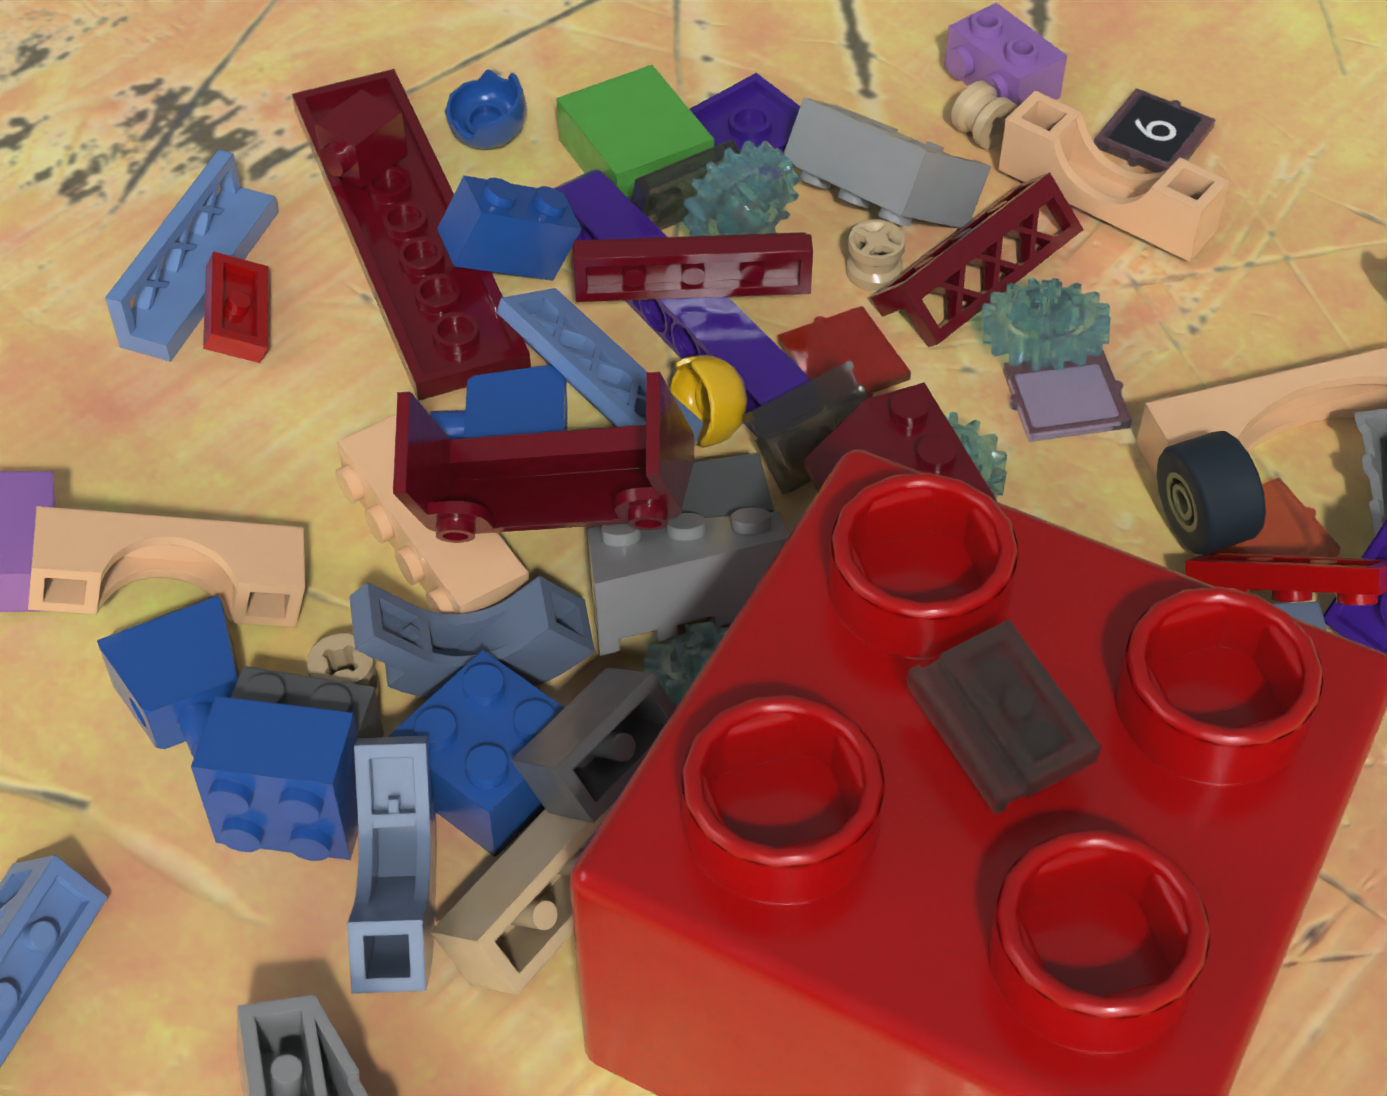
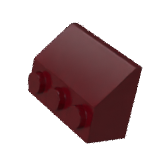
(902, 428)

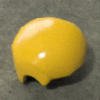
(713, 394)

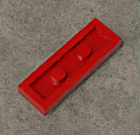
(1294, 577)

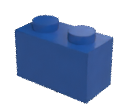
(508, 228)

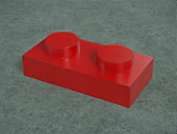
(236, 307)

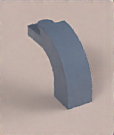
(532, 633)
(395, 867)

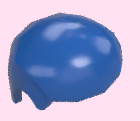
(487, 111)

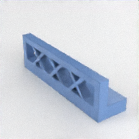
(173, 298)
(584, 356)
(41, 923)

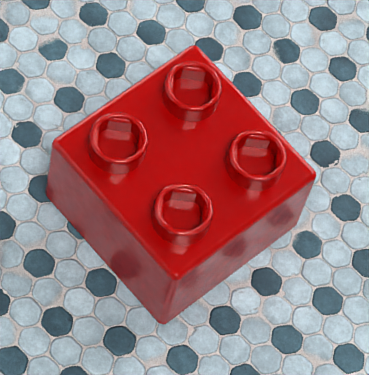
(840, 913)

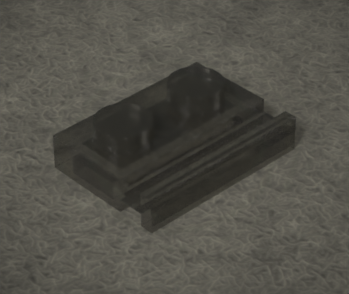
(663, 191)
(801, 419)
(1003, 716)

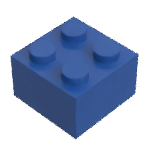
(473, 734)
(279, 778)

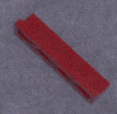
(967, 246)
(693, 266)

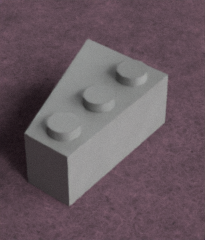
(678, 572)

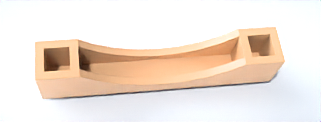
(1267, 404)

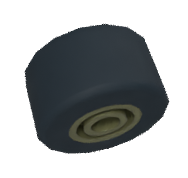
(1211, 492)

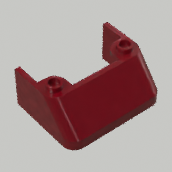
(544, 477)

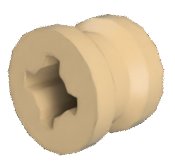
(982, 113)
(875, 254)
(339, 653)

